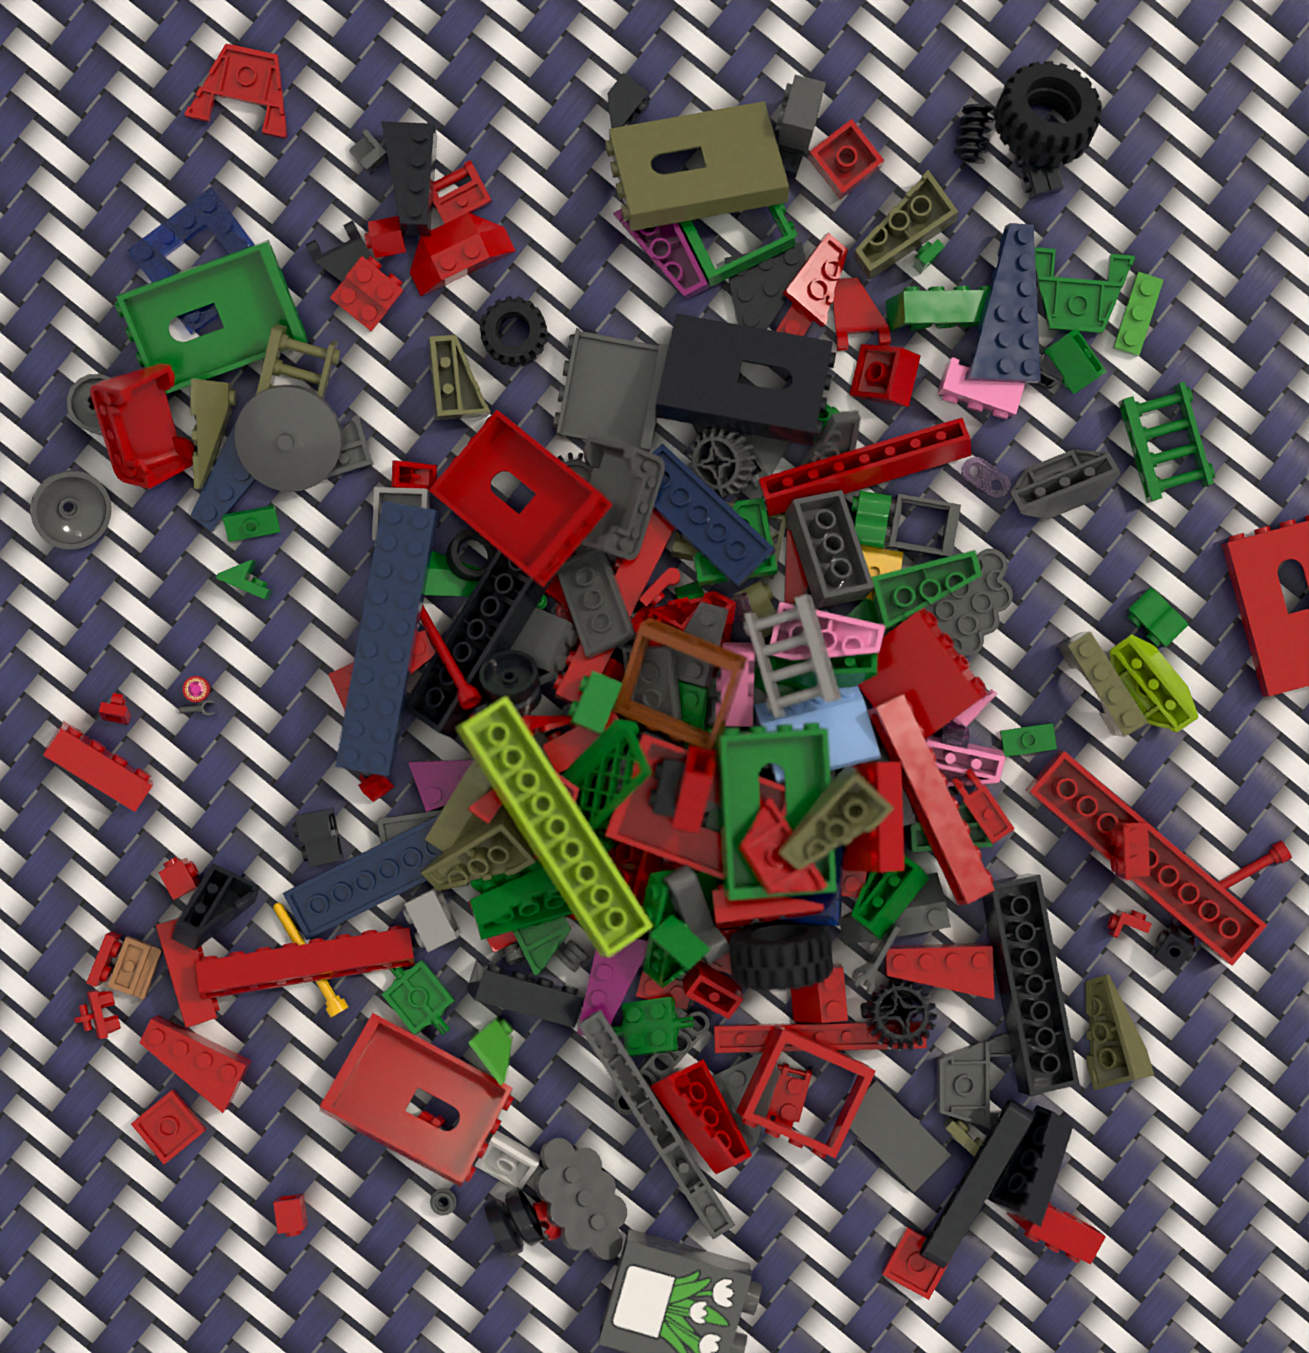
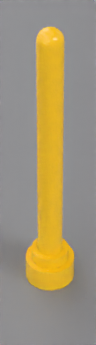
(334, 1003)

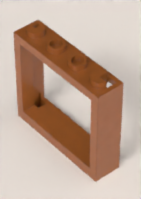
(690, 645)

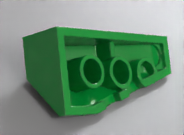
(445, 583)

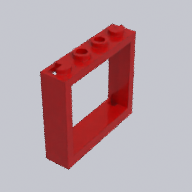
(763, 1072)

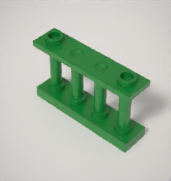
(1146, 460)

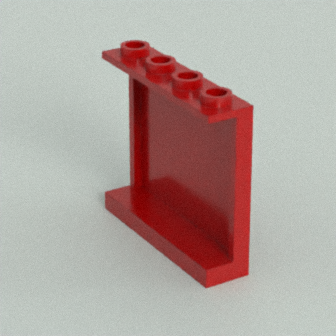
(925, 668)

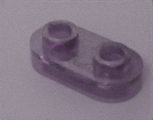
(985, 477)

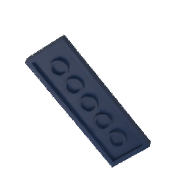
(708, 521)

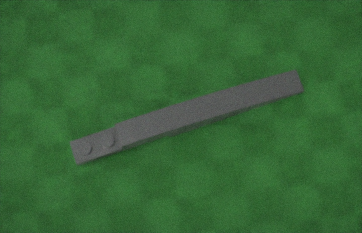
(656, 1123)

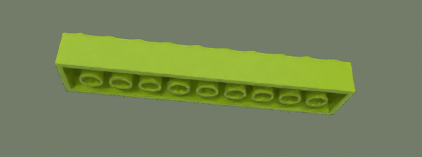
(554, 827)

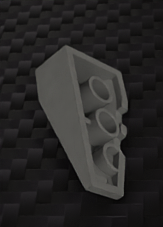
(923, 914)

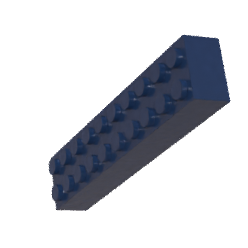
(387, 638)

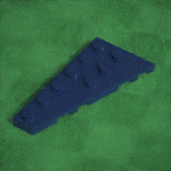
(1009, 321)

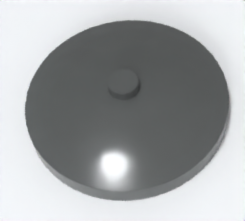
(288, 438)

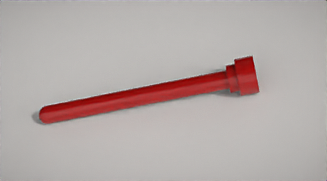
(467, 695)
(1276, 854)

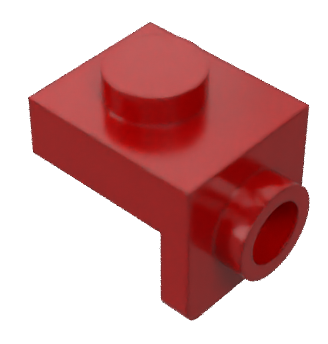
(1134, 919)

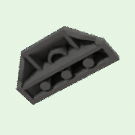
(1064, 483)

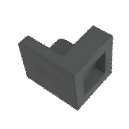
(369, 153)

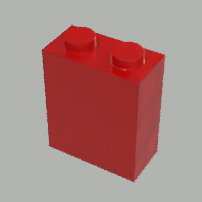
(694, 789)

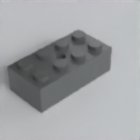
(829, 549)

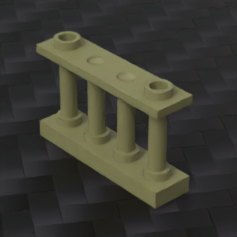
(274, 367)

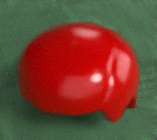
(541, 1210)

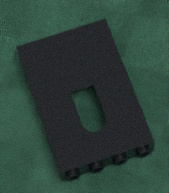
(704, 371)

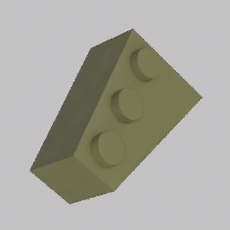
(453, 383)

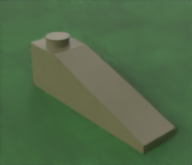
(455, 819)

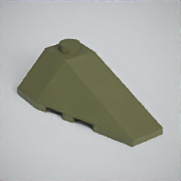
(212, 409)
(840, 813)
(482, 854)
(1115, 1044)

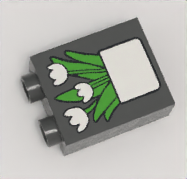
(677, 1299)

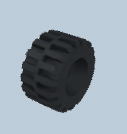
(513, 309)

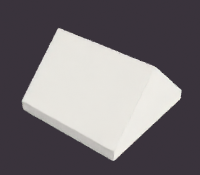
(508, 1161)

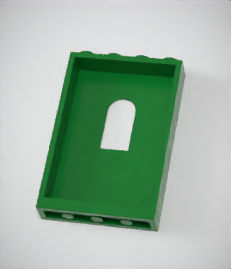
(248, 298)
(806, 768)

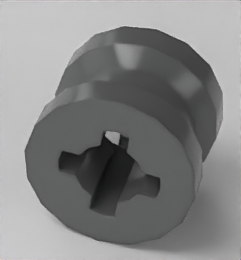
(572, 955)

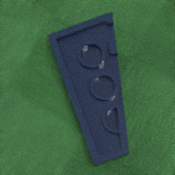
(224, 486)

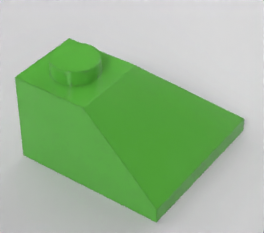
(494, 1047)

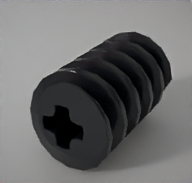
(972, 133)

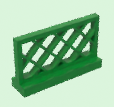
(595, 762)

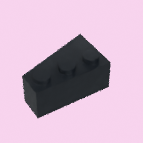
(213, 906)

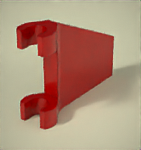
(856, 314)

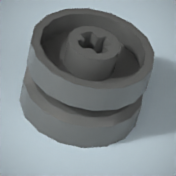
(81, 405)

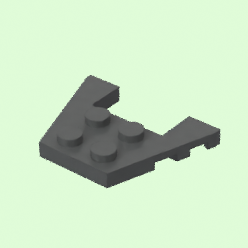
(965, 1081)

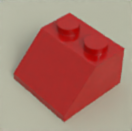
(885, 374)
(822, 1001)

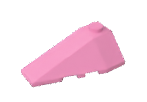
(841, 635)

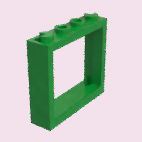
(715, 276)

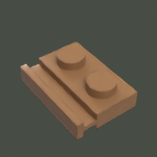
(135, 967)

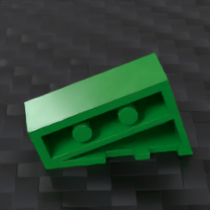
(672, 951)

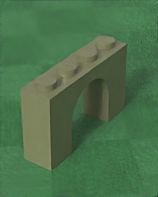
(1120, 709)

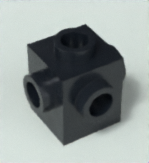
(1174, 946)

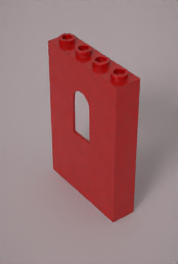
(550, 523)
(1274, 637)
(640, 827)
(382, 1079)

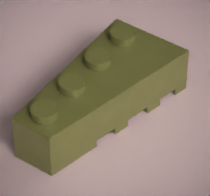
(909, 225)

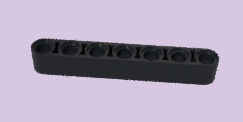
(976, 1183)

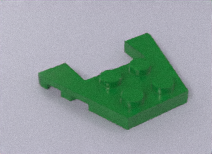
(1079, 302)

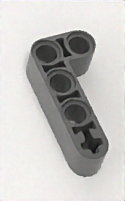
(692, 909)

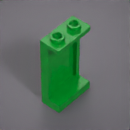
(657, 902)

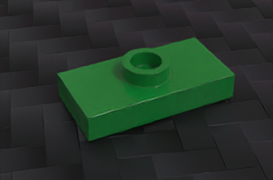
(251, 523)
(1028, 739)

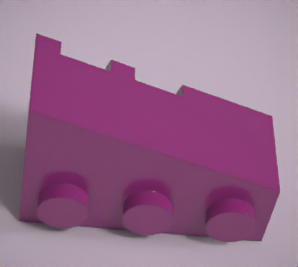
(438, 779)

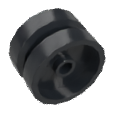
(511, 675)
(514, 1222)

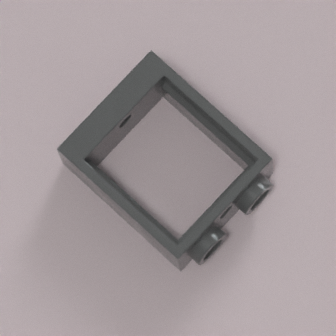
(949, 530)

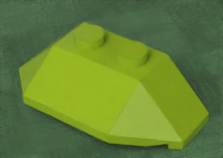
(1153, 684)

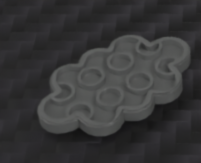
(976, 606)
(581, 1199)

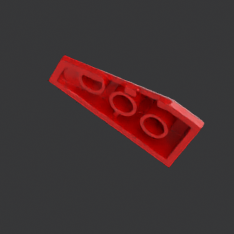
(767, 909)

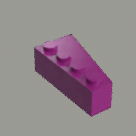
(671, 255)
(611, 979)

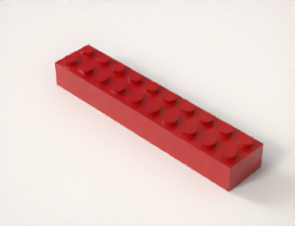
(1174, 878)

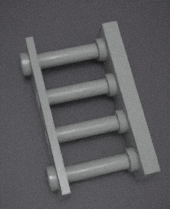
(818, 663)

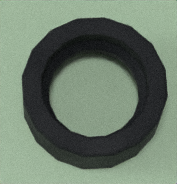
(452, 555)

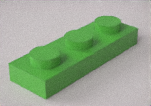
(1138, 314)

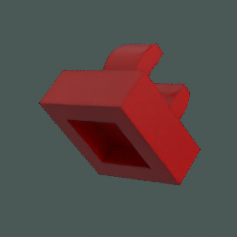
(115, 710)
(375, 786)

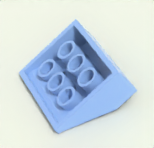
(847, 725)

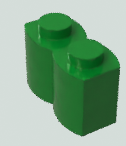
(871, 518)
(1156, 618)

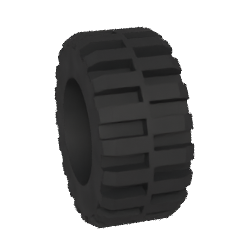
(1057, 89)
(780, 955)

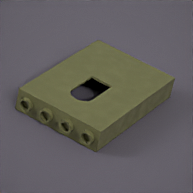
(739, 172)

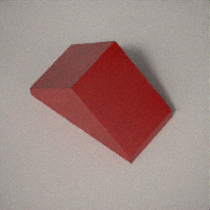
(413, 475)

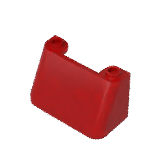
(141, 426)

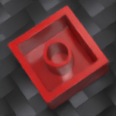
(846, 159)

